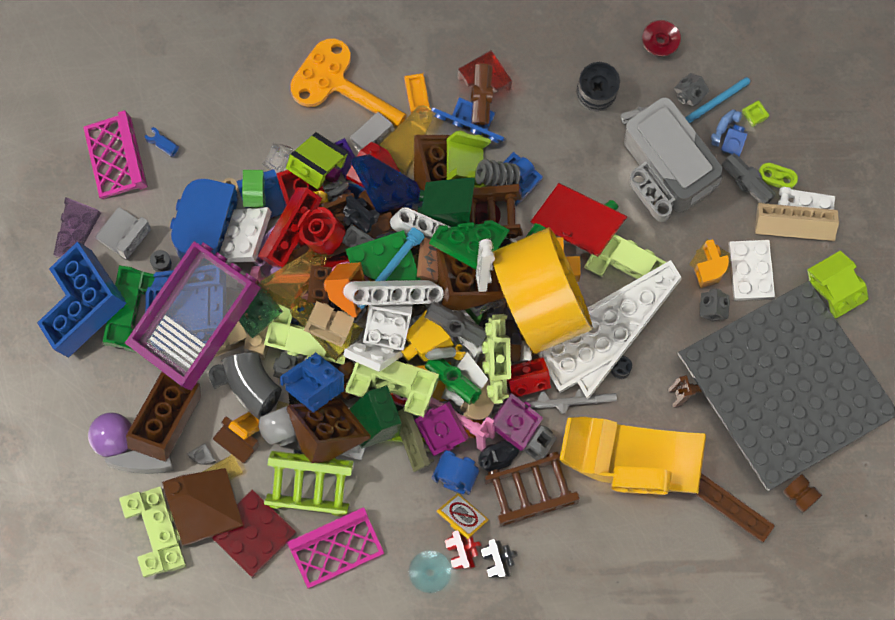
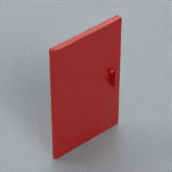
(580, 216)

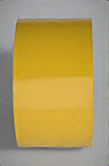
(542, 290)

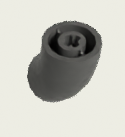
(251, 383)

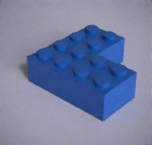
(88, 301)

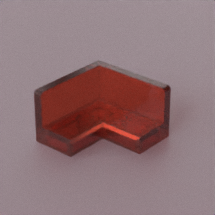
(500, 78)

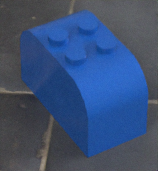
(203, 215)

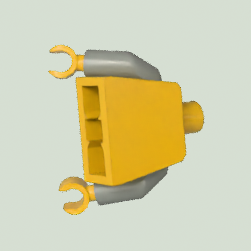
(429, 341)

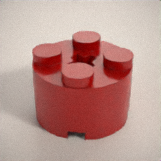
(321, 230)

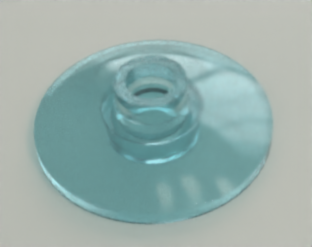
(430, 561)

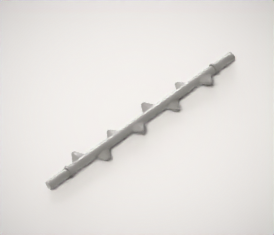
(561, 403)

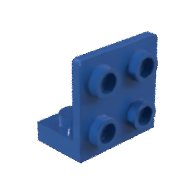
(273, 193)

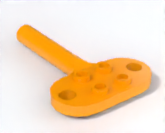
(324, 74)

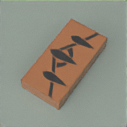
(427, 262)

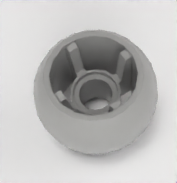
(277, 427)

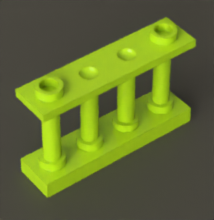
(300, 463)

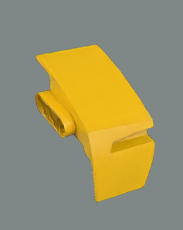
(634, 456)

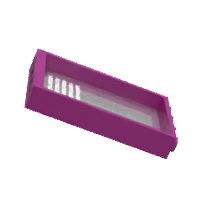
(193, 314)

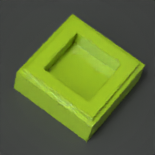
(755, 113)

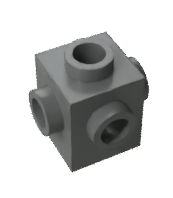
(691, 89)
(714, 305)

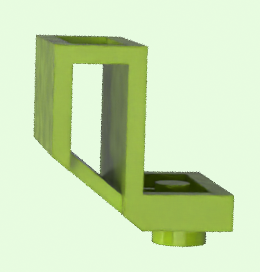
(838, 283)

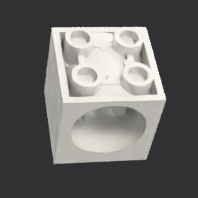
(387, 325)

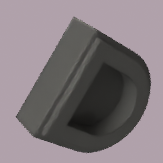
(217, 376)

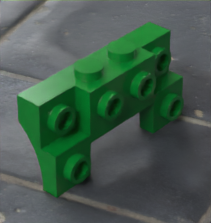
(131, 285)

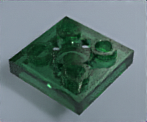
(263, 306)

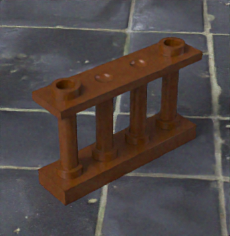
(496, 194)
(526, 509)

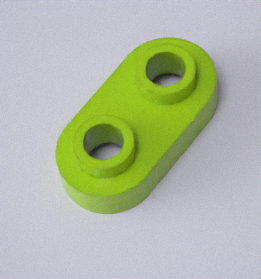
(777, 174)

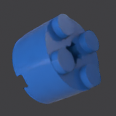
(456, 473)

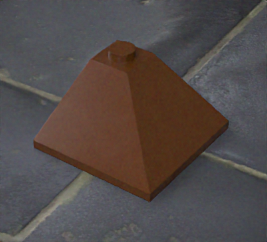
(430, 159)
(461, 285)
(327, 430)
(202, 505)

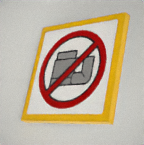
(462, 516)

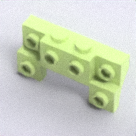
(624, 256)
(294, 339)
(497, 358)
(401, 380)
(160, 529)

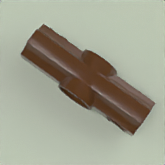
(481, 94)

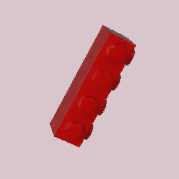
(286, 233)

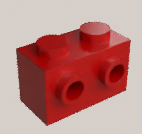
(529, 377)

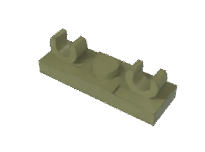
(413, 442)

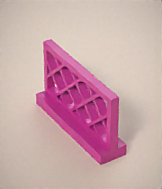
(131, 151)
(329, 530)

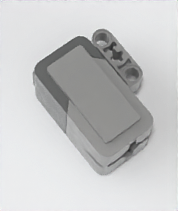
(670, 159)

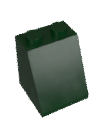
(448, 200)
(378, 416)

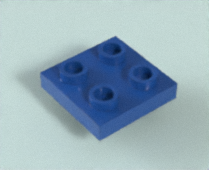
(529, 176)

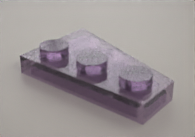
(75, 226)

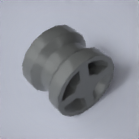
(163, 265)

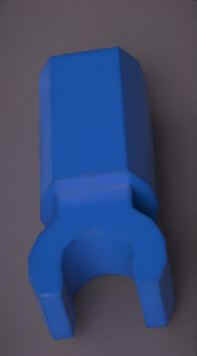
(162, 142)

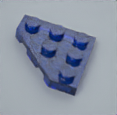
(385, 185)

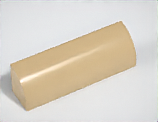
(796, 222)

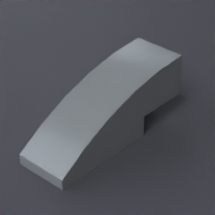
(139, 463)

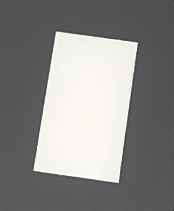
(472, 371)

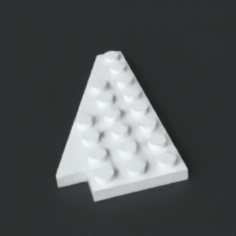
(615, 326)

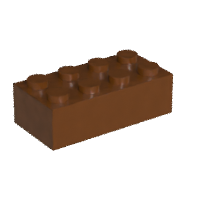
(162, 418)

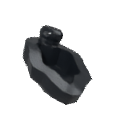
(497, 455)

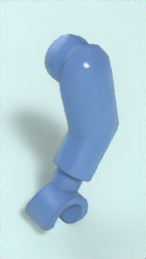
(727, 119)

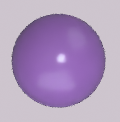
(108, 434)

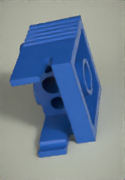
(313, 382)

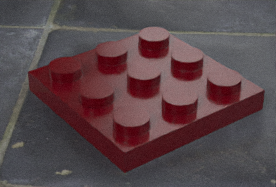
(259, 538)

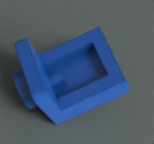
(735, 140)

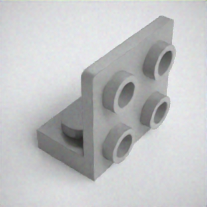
(123, 232)

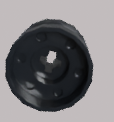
(596, 76)

